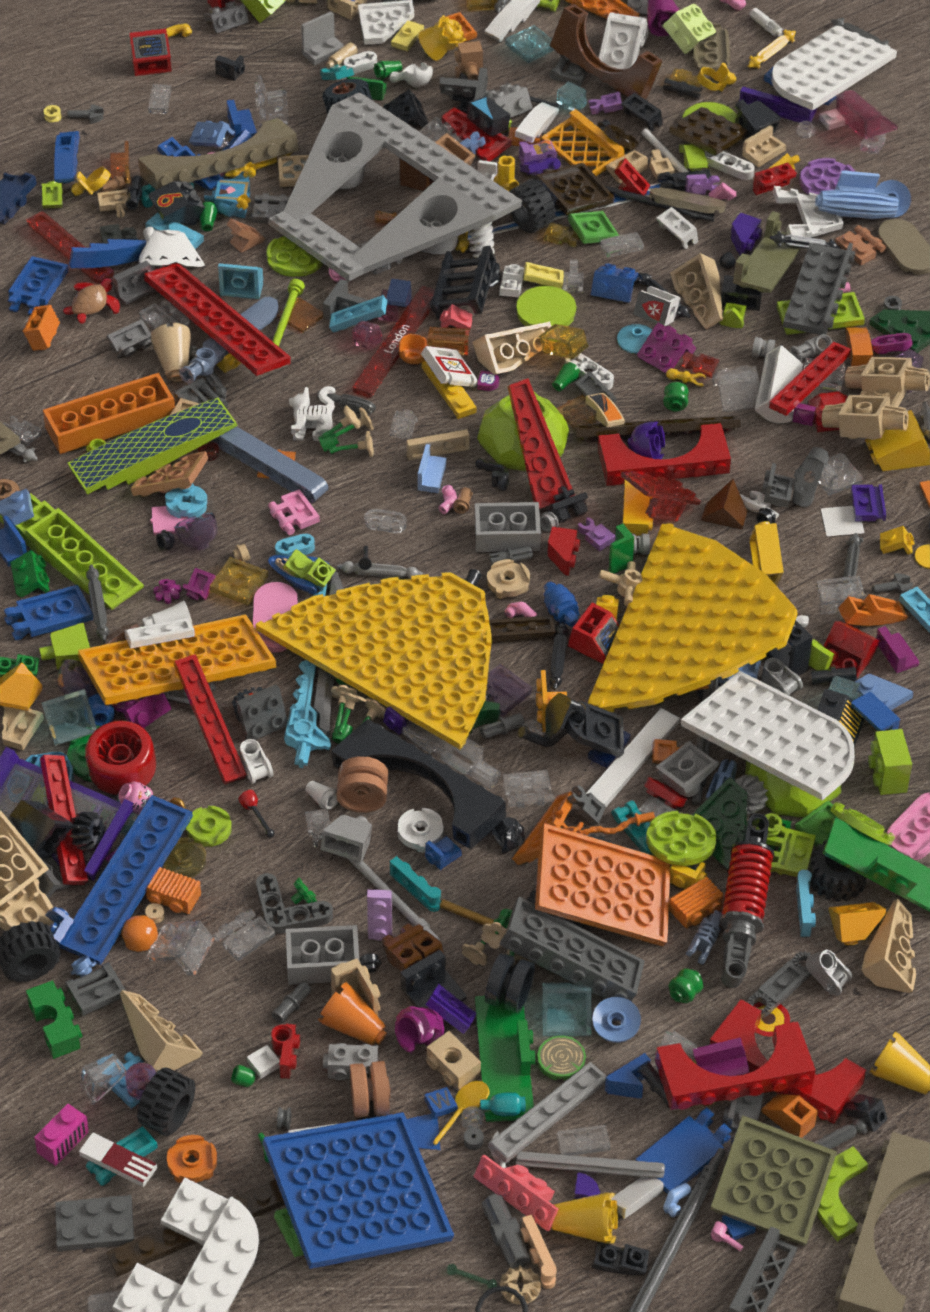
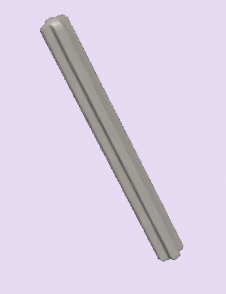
(590, 1164)

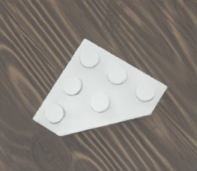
(383, 19)

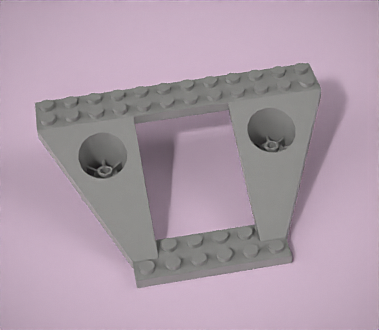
(431, 223)

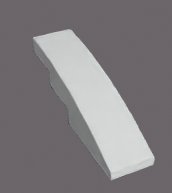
(510, 17)
(536, 122)

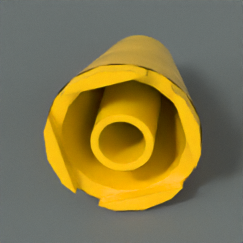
(903, 1066)
(588, 1217)

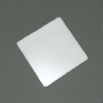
(841, 521)

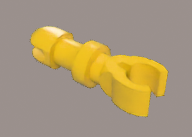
(686, 377)

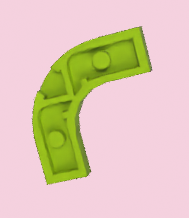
(831, 1210)

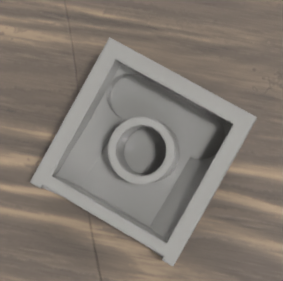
(686, 769)

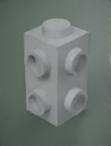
(342, 1055)

